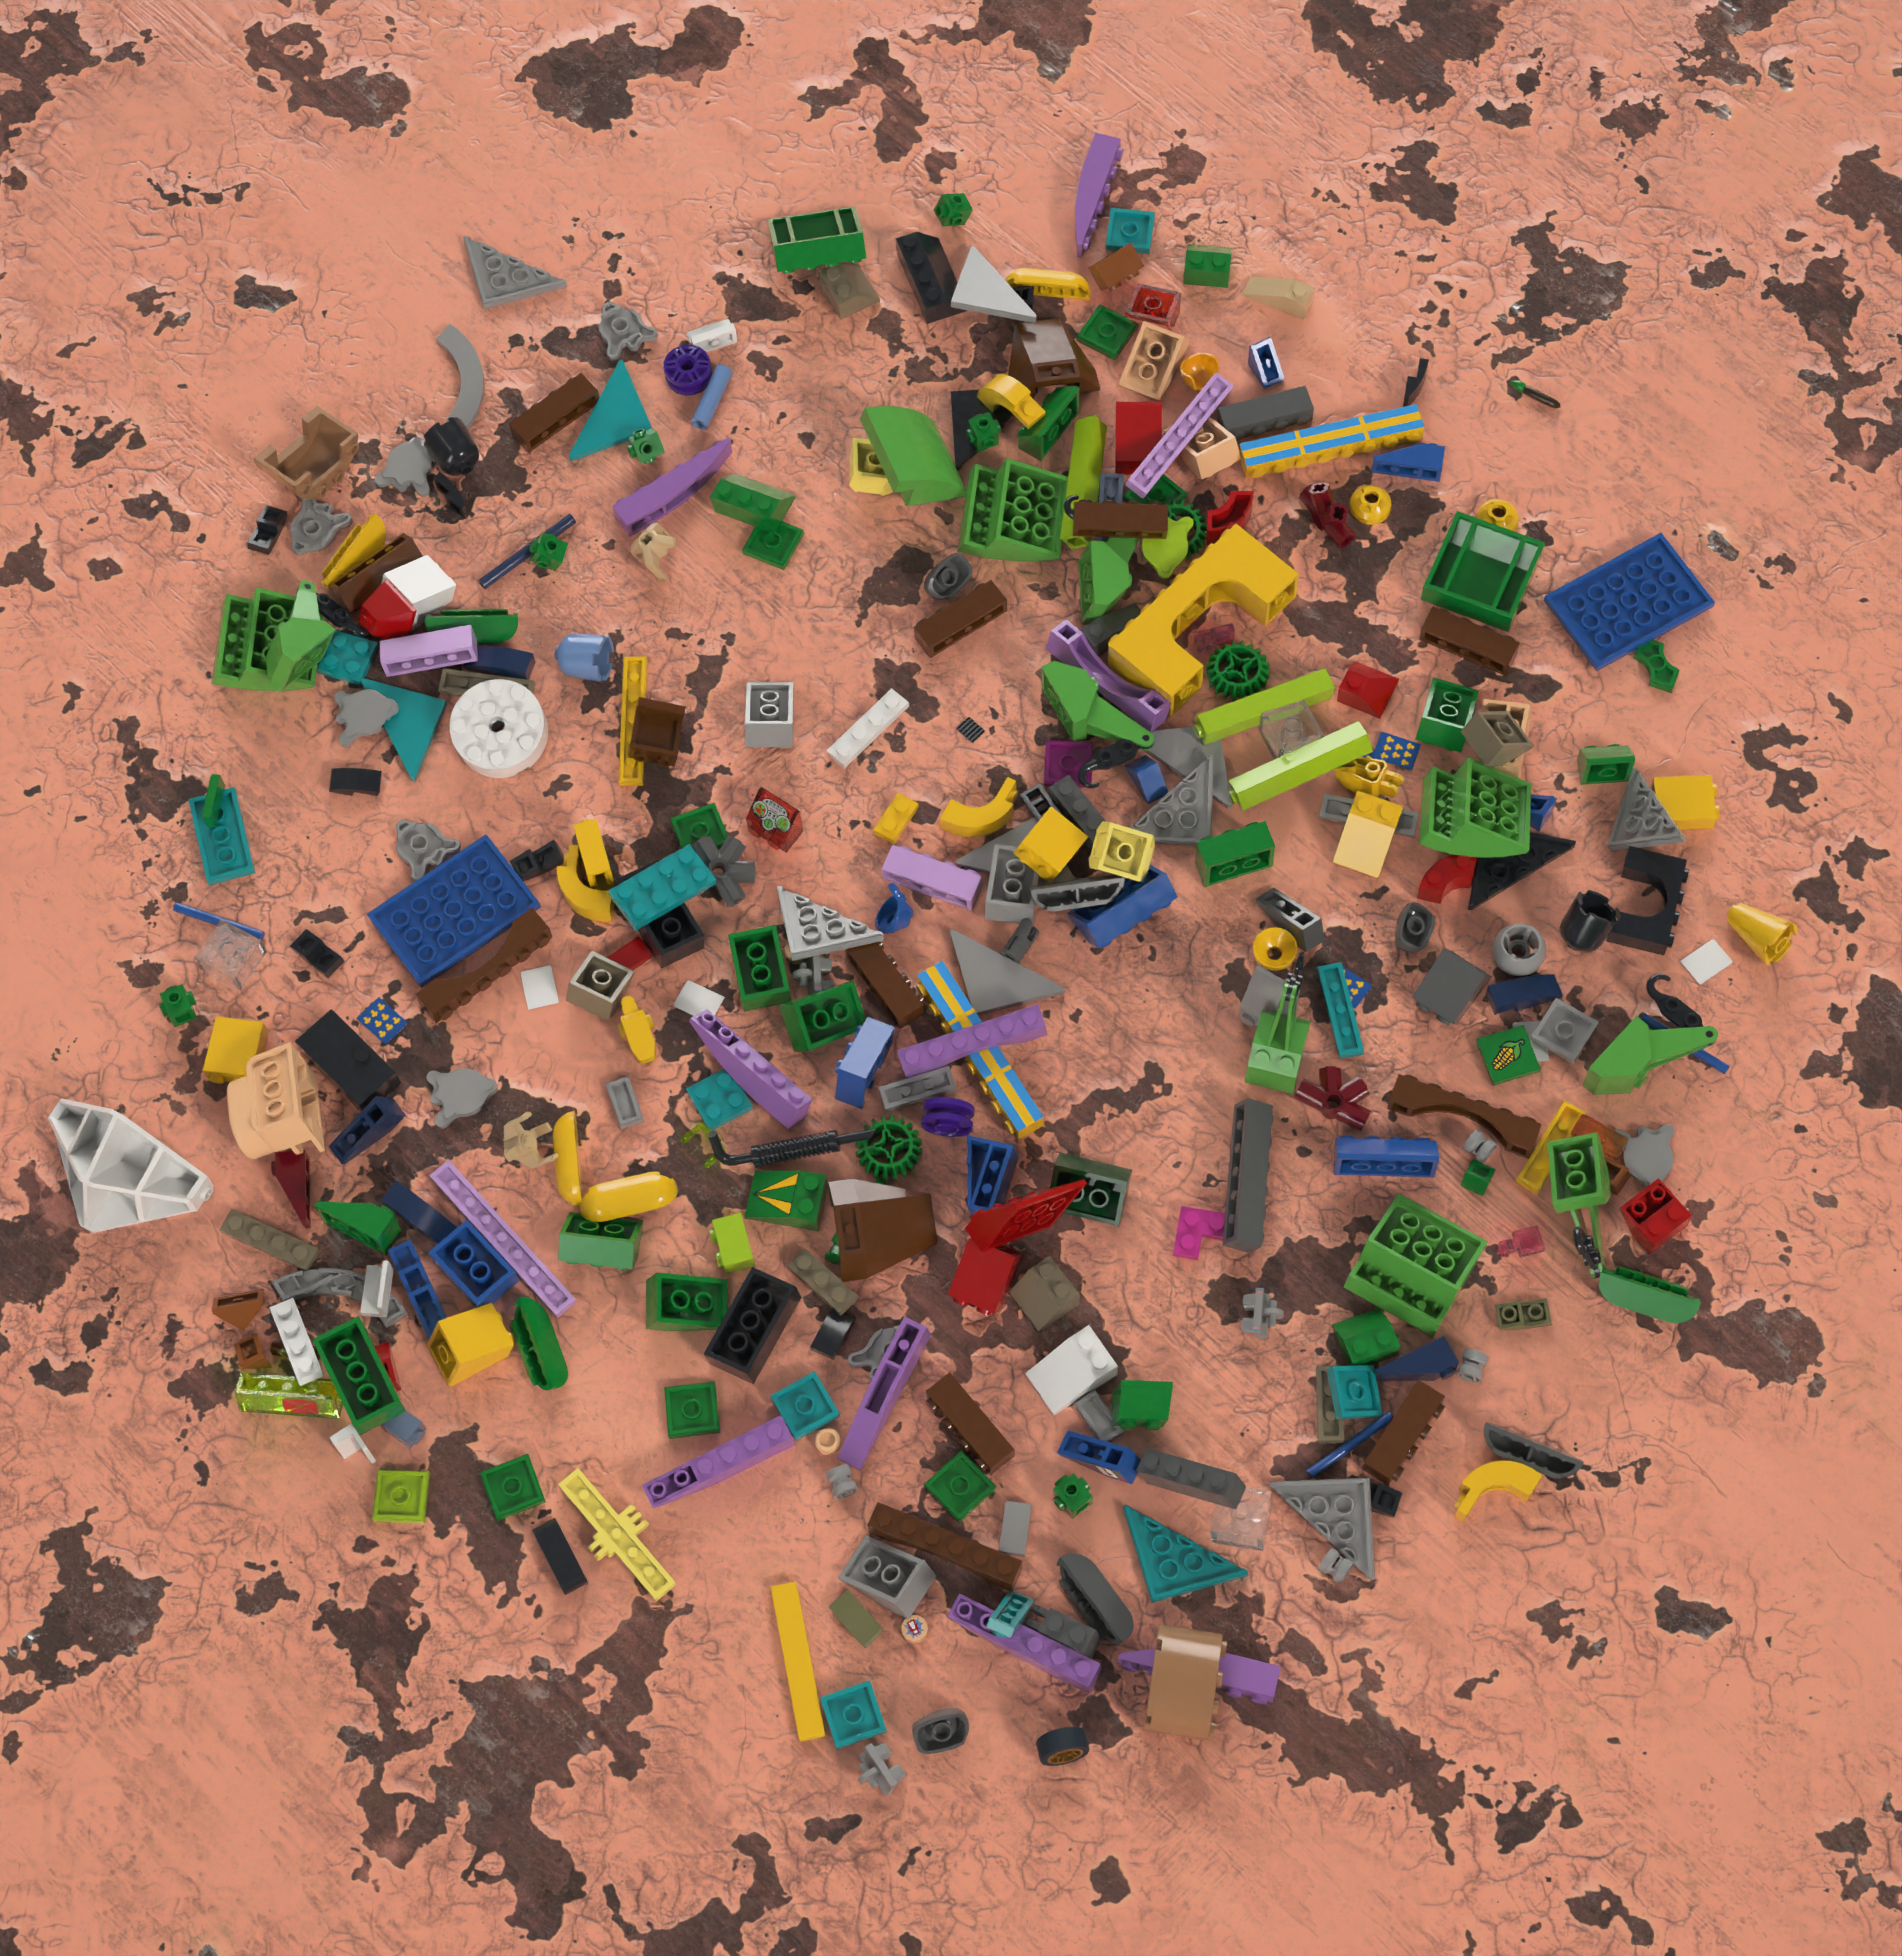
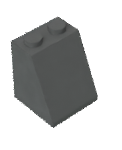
(1450, 987)

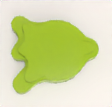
(1168, 552)

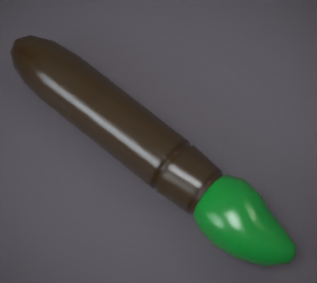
(1535, 394)

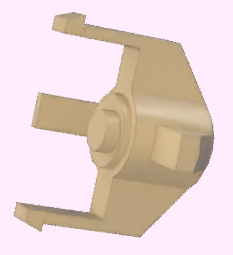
(652, 546)
(522, 1144)

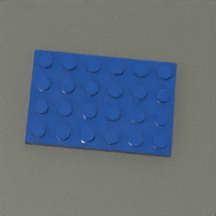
(1629, 601)
(453, 910)

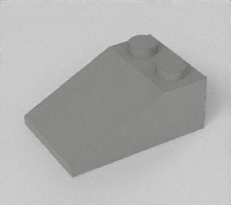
(769, 714)
(1009, 887)
(1262, 993)
(888, 1576)

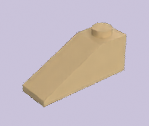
(1281, 294)

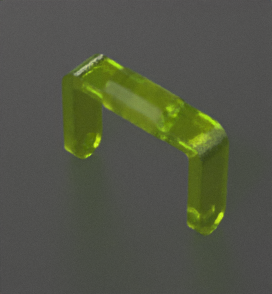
(700, 1126)

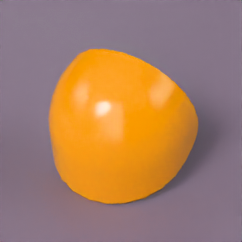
(1198, 370)

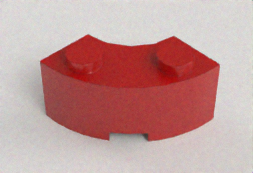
(1235, 511)
(1445, 876)

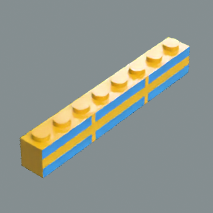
(1331, 441)
(989, 1065)

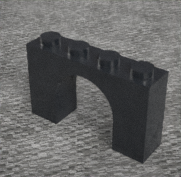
(1666, 875)

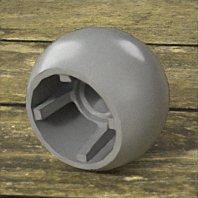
(1522, 937)

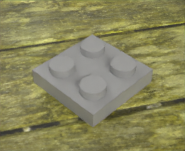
(1564, 1030)

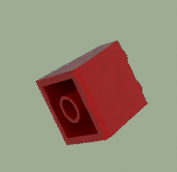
(1136, 433)
(984, 1277)

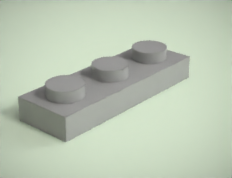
(917, 1089)

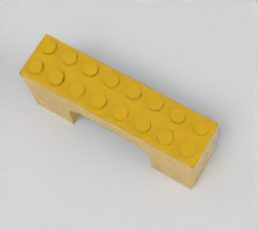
(1229, 571)

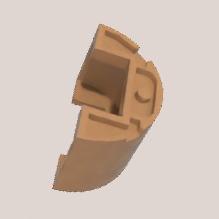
(315, 458)
(1185, 1682)

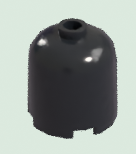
(452, 447)
(1588, 921)

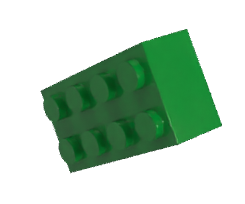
(359, 1375)

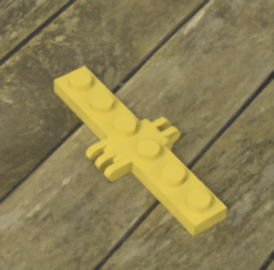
(617, 1534)

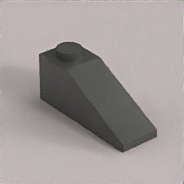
(1105, 627)
(1293, 917)

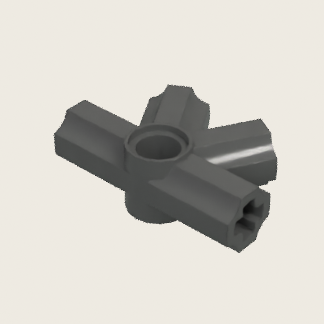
(727, 860)

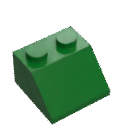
(1207, 266)
(1605, 764)
(1367, 1338)
(1141, 1404)

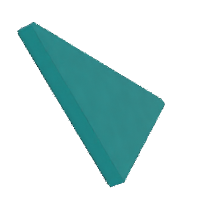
(613, 417)
(413, 725)
(1173, 1562)

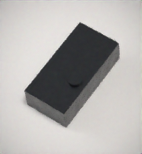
(672, 934)
(347, 1060)
(752, 1325)

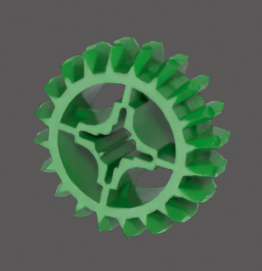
(1180, 510)
(1242, 659)
(898, 1145)

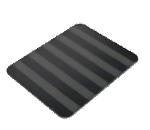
(970, 729)

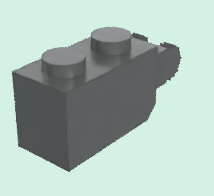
(1065, 1631)

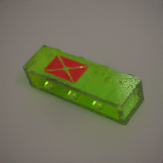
(286, 1397)

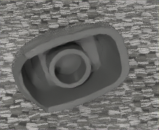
(948, 577)
(1414, 927)
(940, 1731)

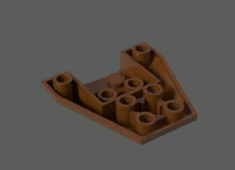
(1049, 356)
(879, 1226)

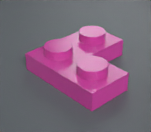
(1193, 1226)

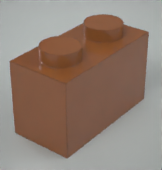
(1116, 267)

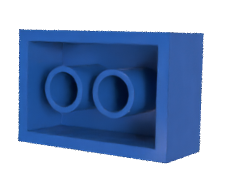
(473, 1265)

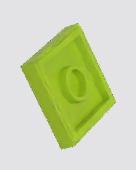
(401, 1496)

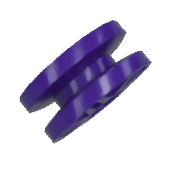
(691, 359)
(947, 1117)

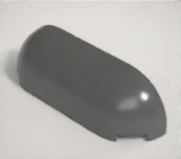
(1077, 892)
(1530, 1452)
(1095, 1598)

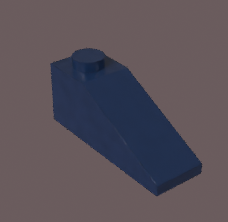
(367, 1128)
(1425, 1363)

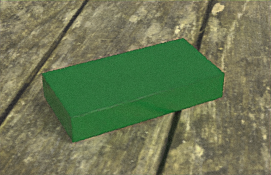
(213, 800)

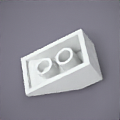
(1072, 1370)

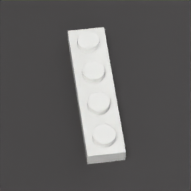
(867, 728)
(296, 1341)

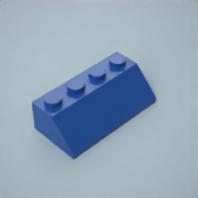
(1132, 905)
(1385, 1157)

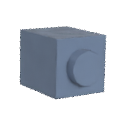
(405, 1429)

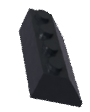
(928, 275)

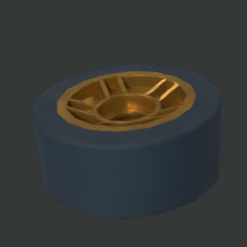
(1062, 1746)

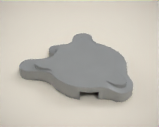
(623, 329)
(407, 466)
(316, 527)
(363, 713)
(423, 846)
(459, 1093)
(1648, 1154)
(874, 1351)

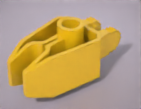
(1369, 777)
(637, 1028)

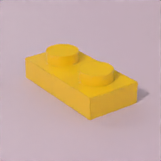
(896, 818)

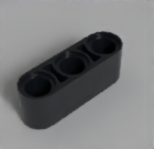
(560, 1556)

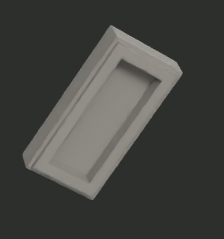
(624, 1102)
(1098, 1417)
(1015, 1528)

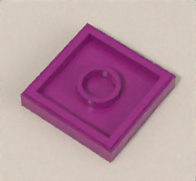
(1065, 759)

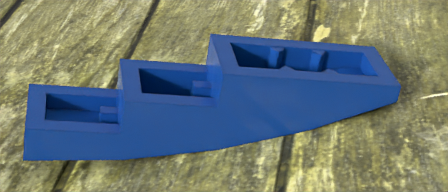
(417, 1285)

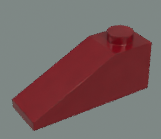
(294, 1177)

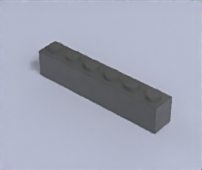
(1248, 1175)

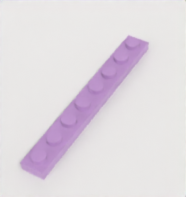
(1179, 435)
(503, 1239)

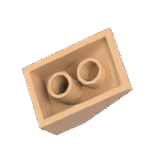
(1153, 361)
(1210, 449)

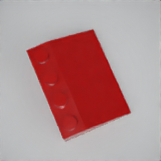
(1021, 1216)

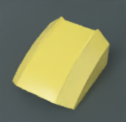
(865, 469)
(1122, 851)

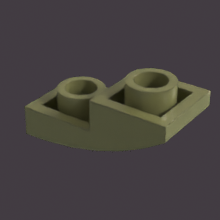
(1523, 1315)
(856, 1618)

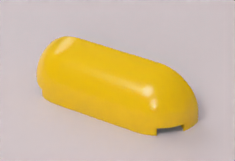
(1051, 283)
(358, 546)
(568, 1162)
(628, 1196)

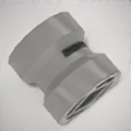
(1475, 1145)
(1472, 1365)
(842, 1483)
(1340, 1570)

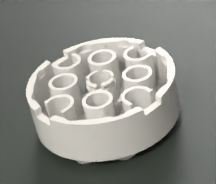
(483, 711)

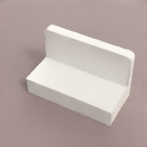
(713, 336)
(377, 1290)
(349, 1441)

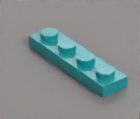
(1340, 1010)
(1009, 1614)

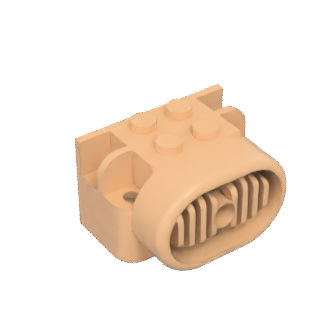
(275, 1104)

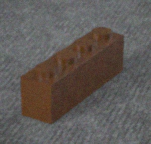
(554, 412)
(1120, 519)
(363, 580)
(960, 618)
(1469, 640)
(886, 982)
(969, 1423)
(1403, 1433)

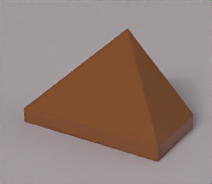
(238, 1308)
(252, 1353)

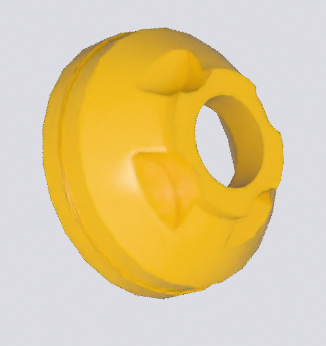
(1368, 512)
(1508, 521)
(1275, 939)

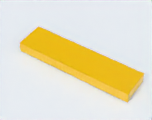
(1537, 1167)

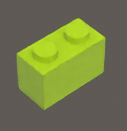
(732, 1242)

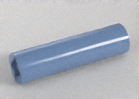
(711, 397)

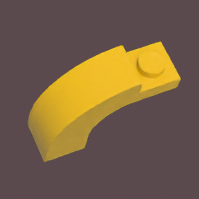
(1012, 395)
(983, 820)
(583, 900)
(1496, 1475)

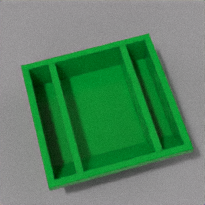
(817, 239)
(1482, 571)

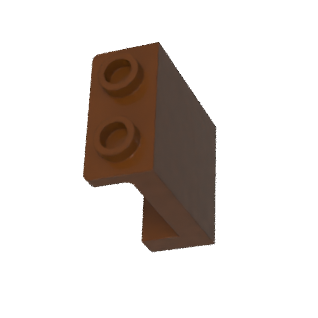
(656, 732)

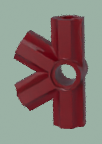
(1327, 514)
(1332, 1090)

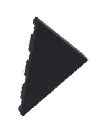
(964, 407)
(1499, 873)

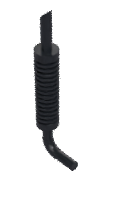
(788, 1149)

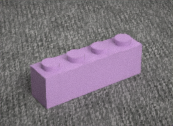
(428, 650)
(932, 877)

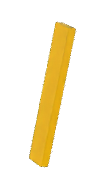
(633, 687)
(798, 1661)

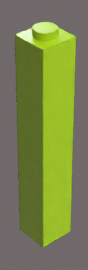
(1084, 471)
(1246, 712)
(1300, 766)

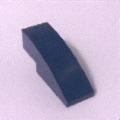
(502, 662)
(1523, 993)
(417, 1213)

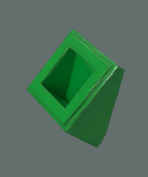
(1477, 1177)

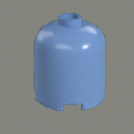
(585, 656)

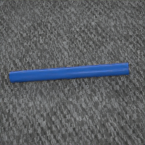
(214, 919)
(1701, 1054)
(1349, 1445)

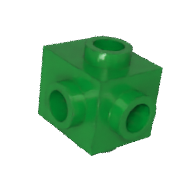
(953, 209)
(983, 431)
(645, 445)
(548, 551)
(178, 1005)
(1072, 1495)

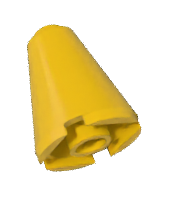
(1762, 931)

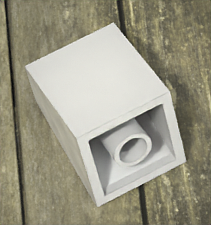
(423, 586)

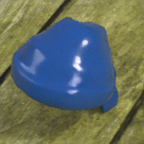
(894, 912)

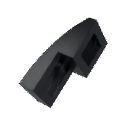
(1415, 384)
(452, 495)
(268, 530)
(352, 780)
(536, 863)
(317, 953)
(832, 1333)
(1383, 1499)

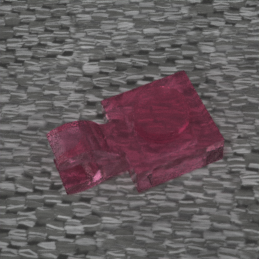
(1215, 637)
(1525, 1241)

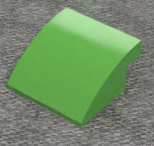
(912, 455)
(1013, 513)
(244, 639)
(1475, 811)
(1415, 1264)

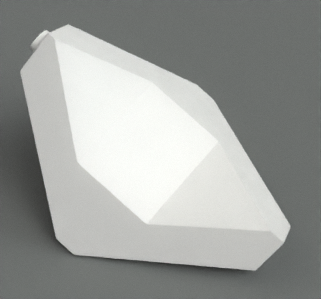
(120, 1170)

